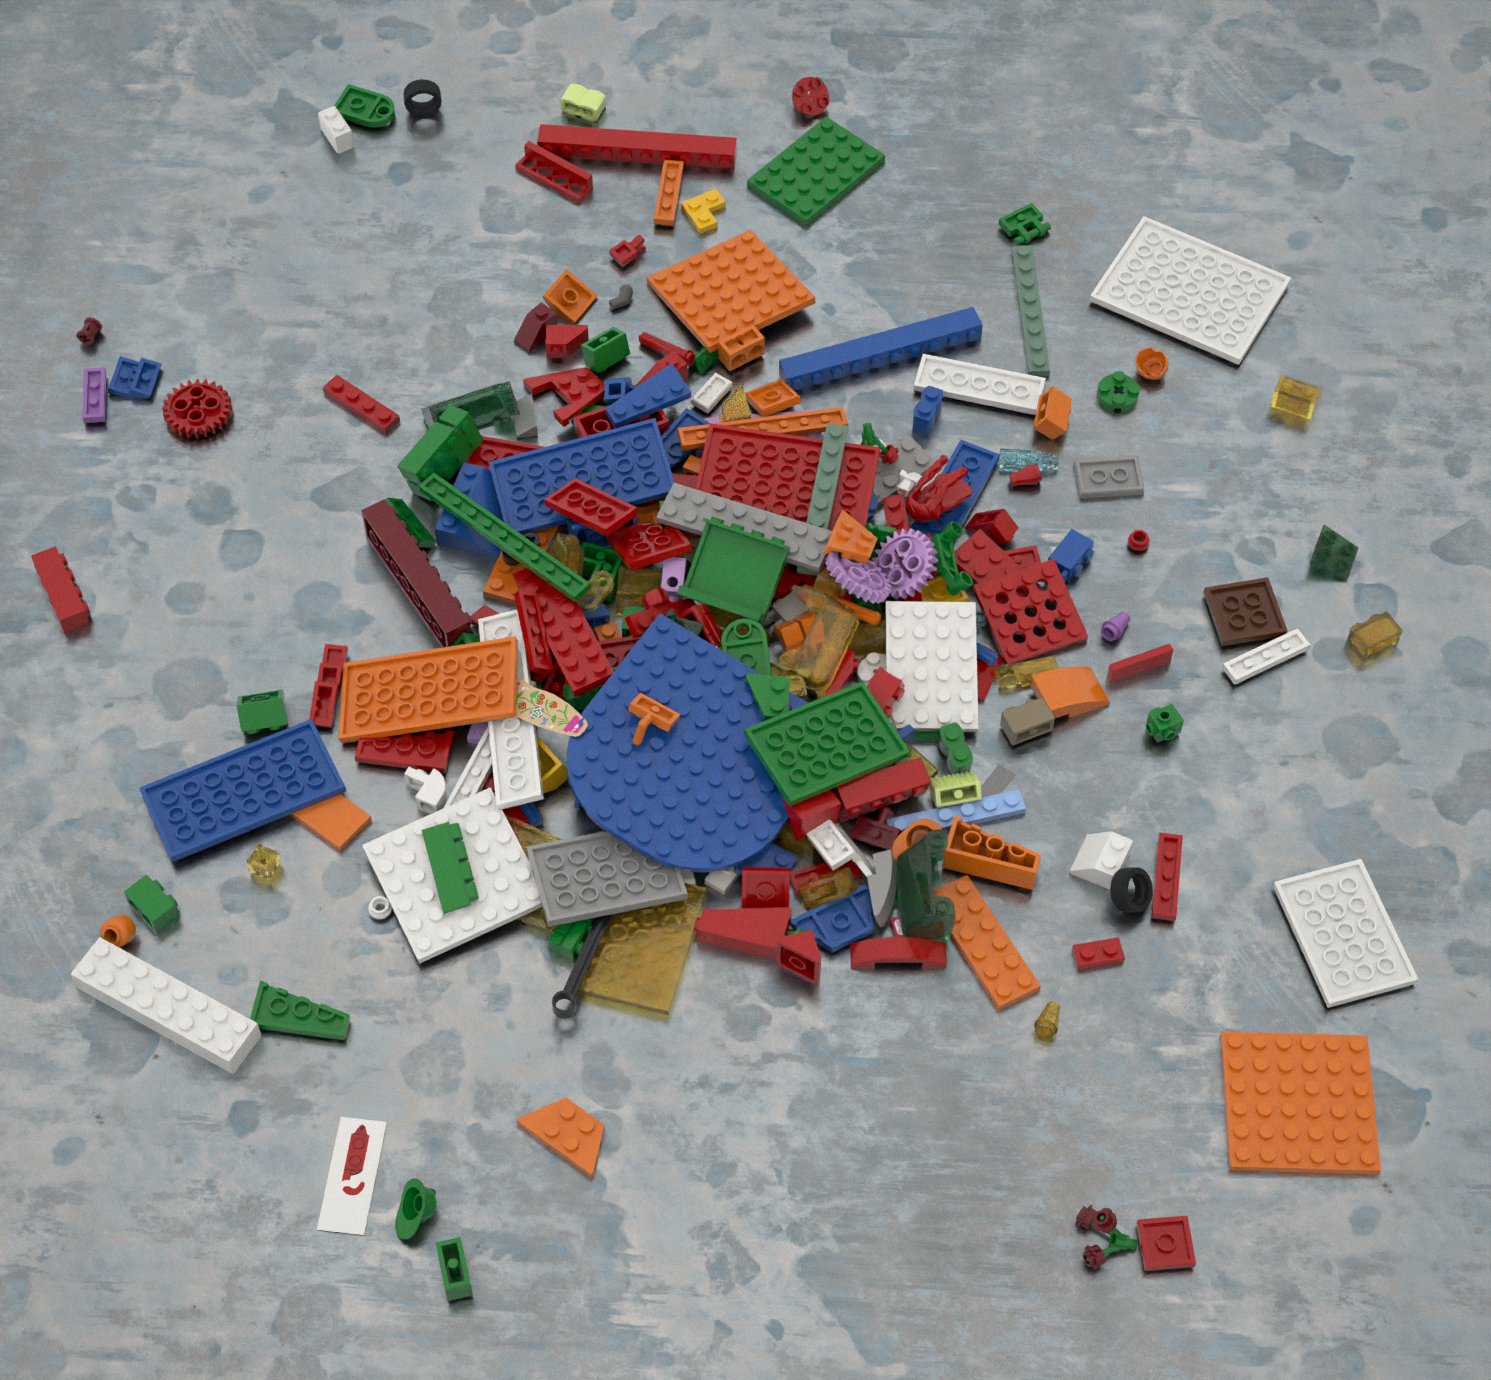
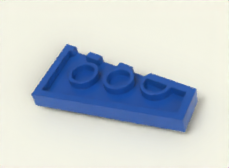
(649, 397)
(671, 440)

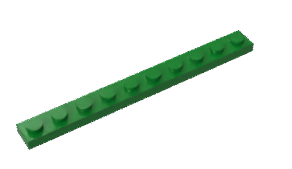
(505, 537)

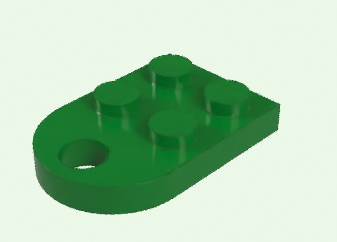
(365, 107)
(749, 648)

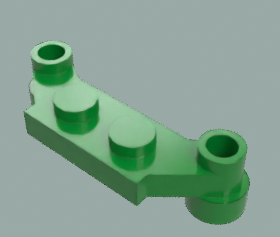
(946, 559)

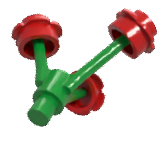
(888, 453)

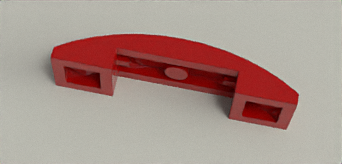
(898, 950)

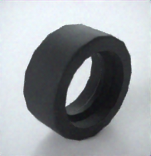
(422, 87)
(1120, 892)

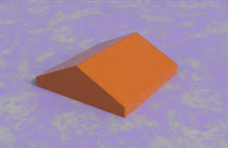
(569, 297)

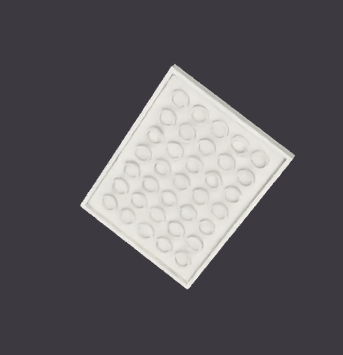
(1190, 290)

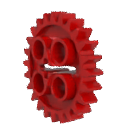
(197, 408)

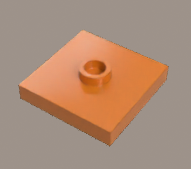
(772, 398)

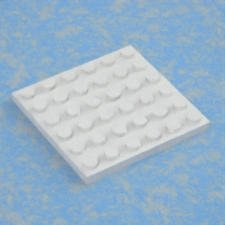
(498, 869)

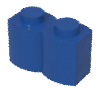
(927, 410)

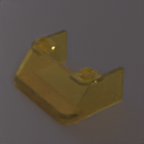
(824, 643)

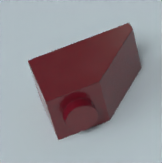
(534, 327)

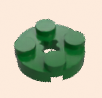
(1120, 382)

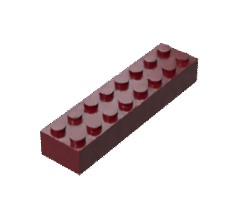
(415, 574)

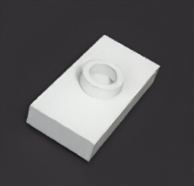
(711, 393)
(722, 879)

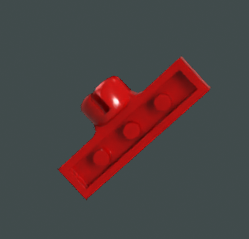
(654, 603)

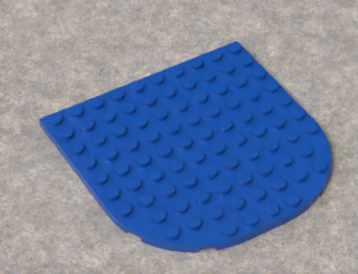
(685, 793)

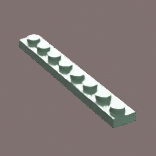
(1030, 311)
(826, 480)

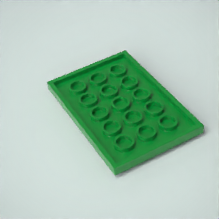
(816, 170)
(826, 743)

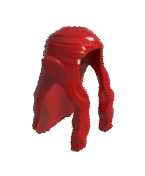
(938, 496)

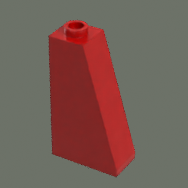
(744, 929)

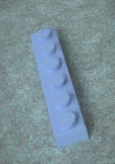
(974, 812)

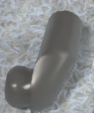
(623, 299)

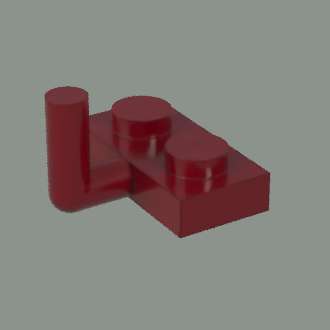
(876, 832)

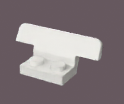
(838, 847)

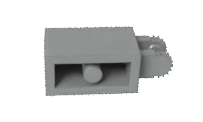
(785, 610)

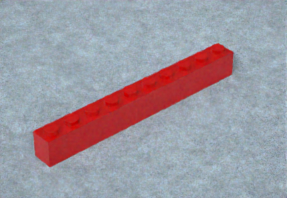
(638, 146)

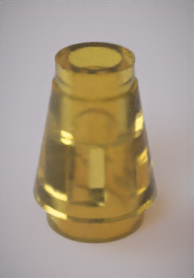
(1047, 1022)

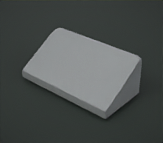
(525, 421)

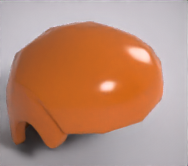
(1151, 363)

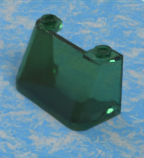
(920, 911)

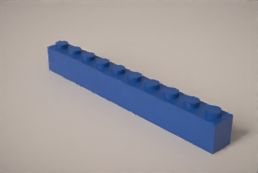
(881, 349)

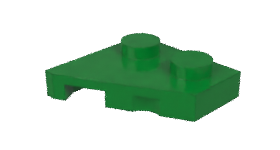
(769, 693)

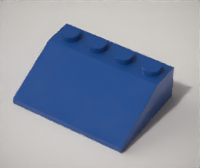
(451, 532)

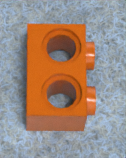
(741, 347)

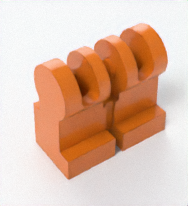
(794, 632)

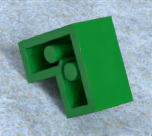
(601, 558)

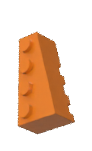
(989, 856)

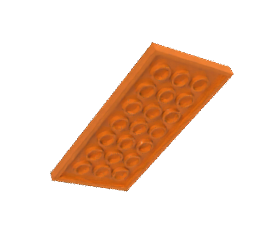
(429, 689)

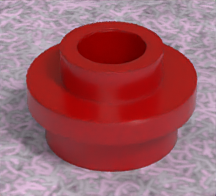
(1138, 535)

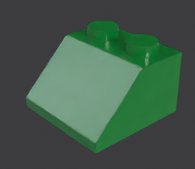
(262, 711)

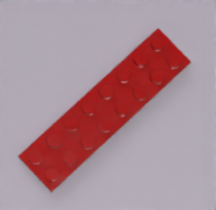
(568, 635)

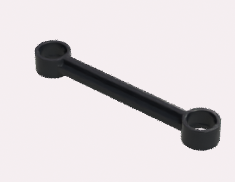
(581, 966)

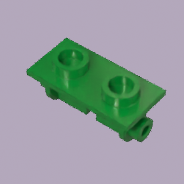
(704, 359)

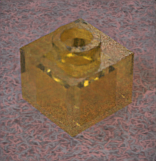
(263, 861)

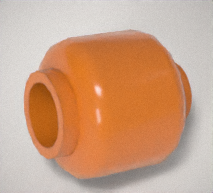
(118, 930)

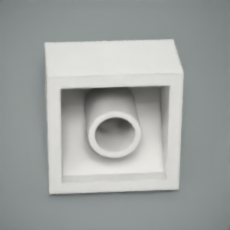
(1101, 857)

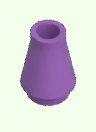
(1114, 627)

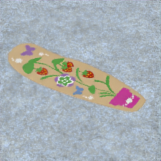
(547, 710)

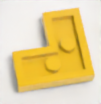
(700, 210)

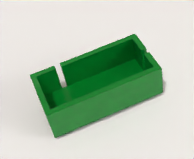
(441, 449)

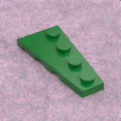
(285, 1012)

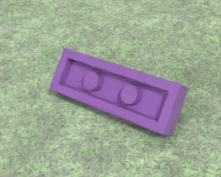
(94, 395)

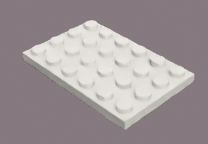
(936, 659)
(1345, 933)

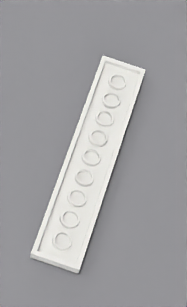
(513, 739)

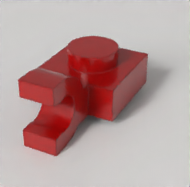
(626, 252)

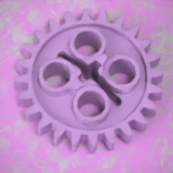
(915, 550)
(859, 578)

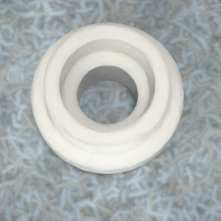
(377, 902)

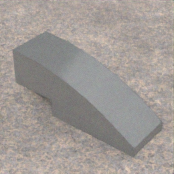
(883, 885)

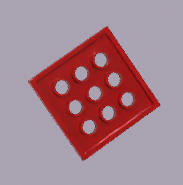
(1033, 645)

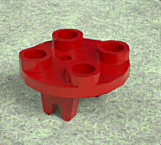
(818, 93)

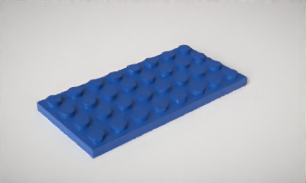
(619, 461)
(242, 790)

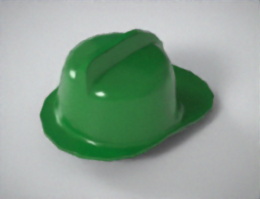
(416, 1207)

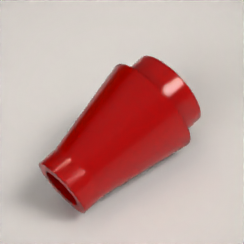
(1026, 476)

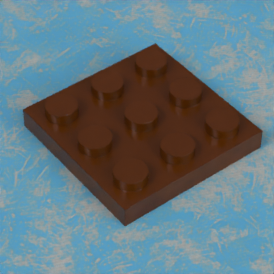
(1245, 611)

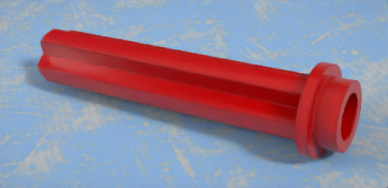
(666, 347)

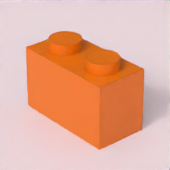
(1052, 413)

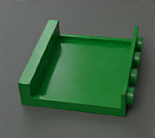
(735, 570)

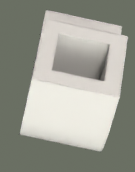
(431, 788)

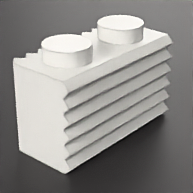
(336, 129)

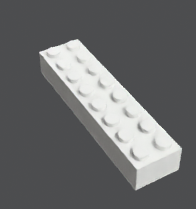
(166, 1005)

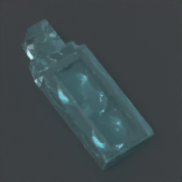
(1017, 459)

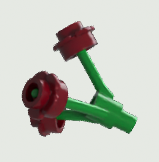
(1105, 1222)

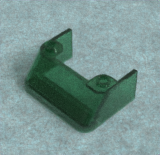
(483, 405)

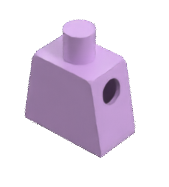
(673, 576)

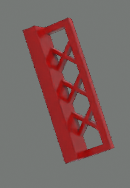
(559, 169)
(534, 634)

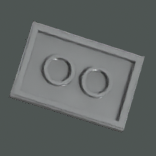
(1108, 477)

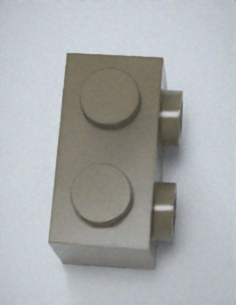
(1027, 720)

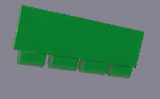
(449, 868)

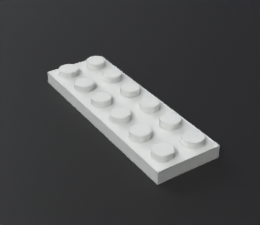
(980, 384)

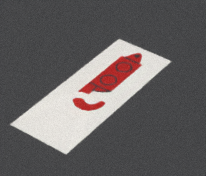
(352, 1176)

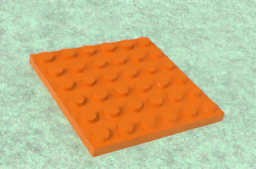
(730, 289)
(1299, 1103)

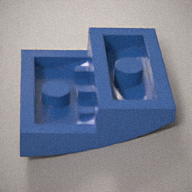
(134, 378)

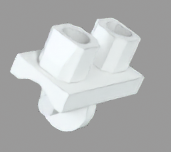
(907, 483)

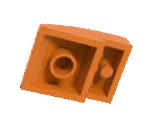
(1069, 690)

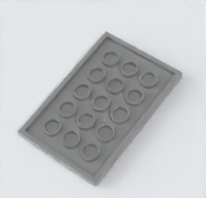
(598, 878)

